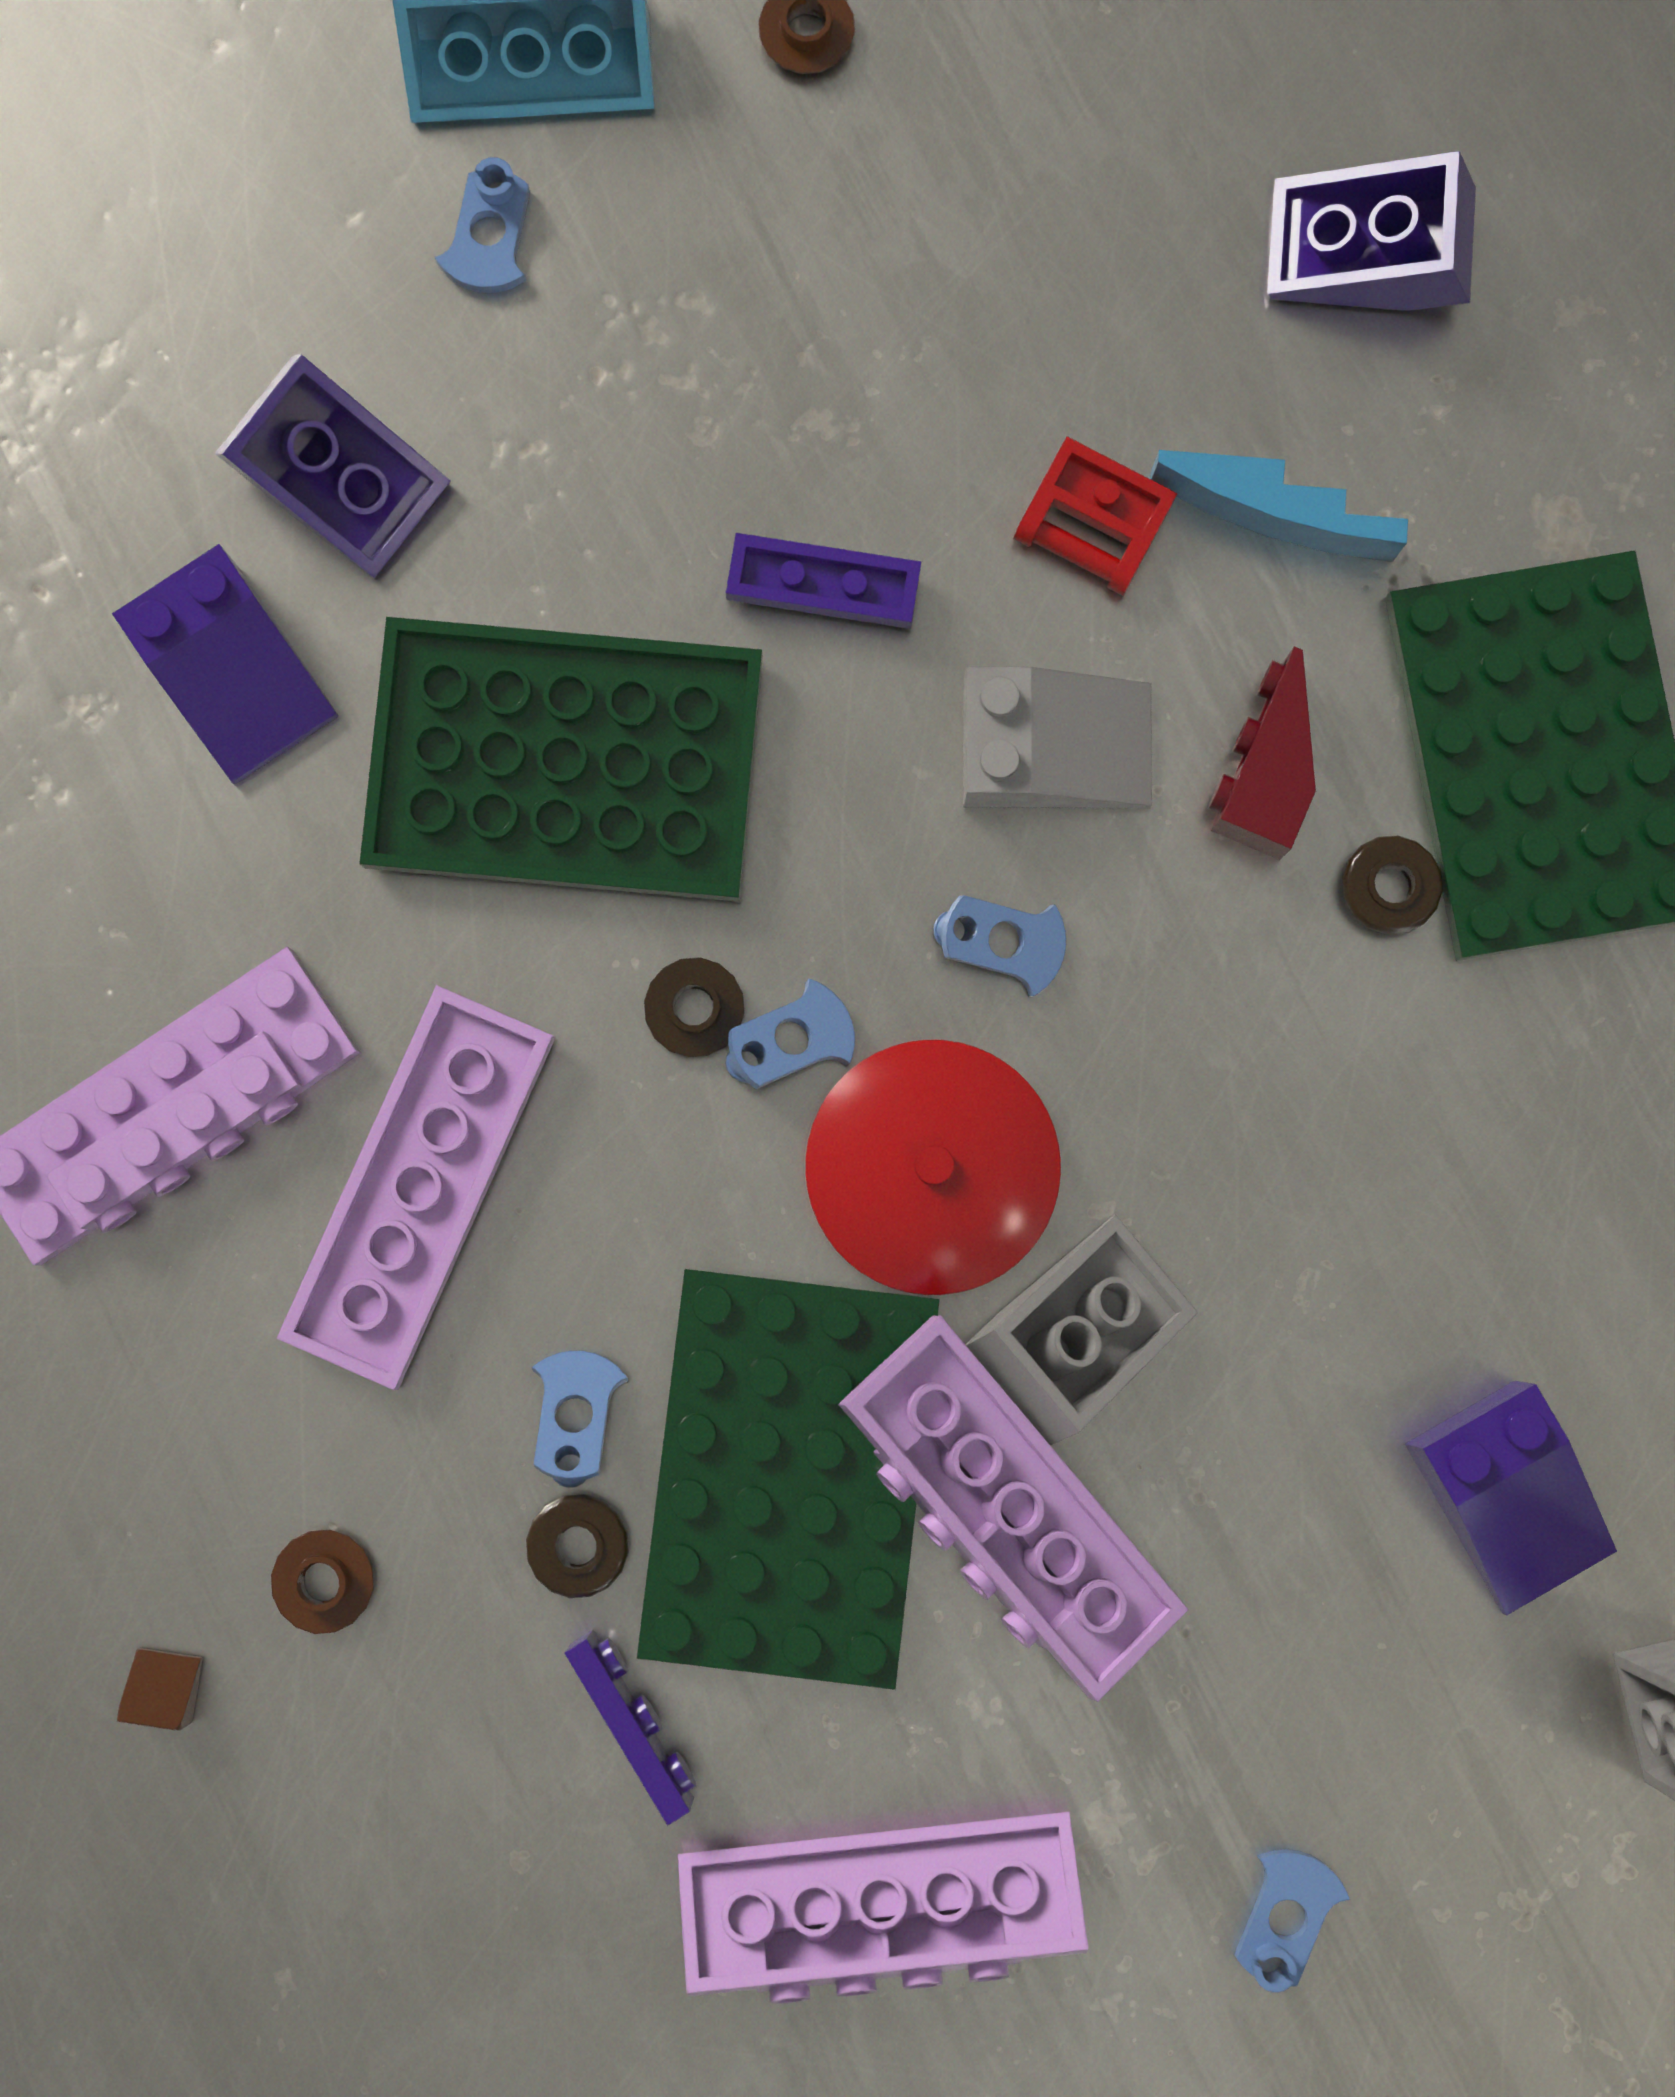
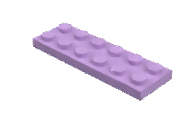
(416, 1188)

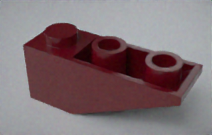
(1276, 771)

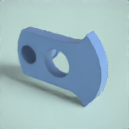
(488, 266)
(1040, 940)
(817, 1012)
(573, 1377)
(1295, 1878)

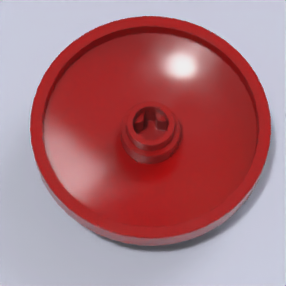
(933, 1167)

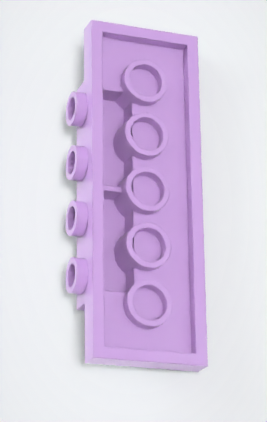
(168, 1106)
(1011, 1509)
(881, 1908)

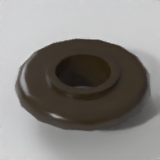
(1419, 871)
(678, 978)
(580, 1579)

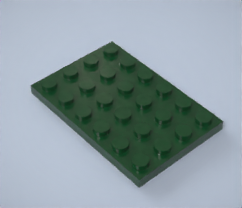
(1541, 752)
(562, 759)
(768, 1500)

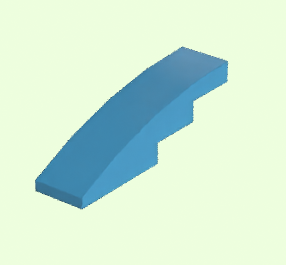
(1255, 497)

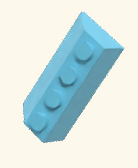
(523, 57)

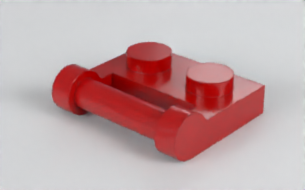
(1107, 499)

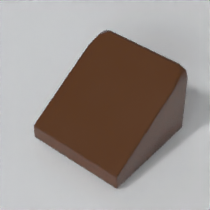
(161, 1690)

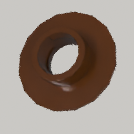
(812, 52)
(354, 1577)

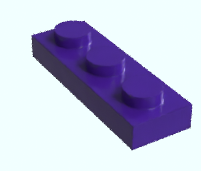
(823, 580)
(632, 1725)

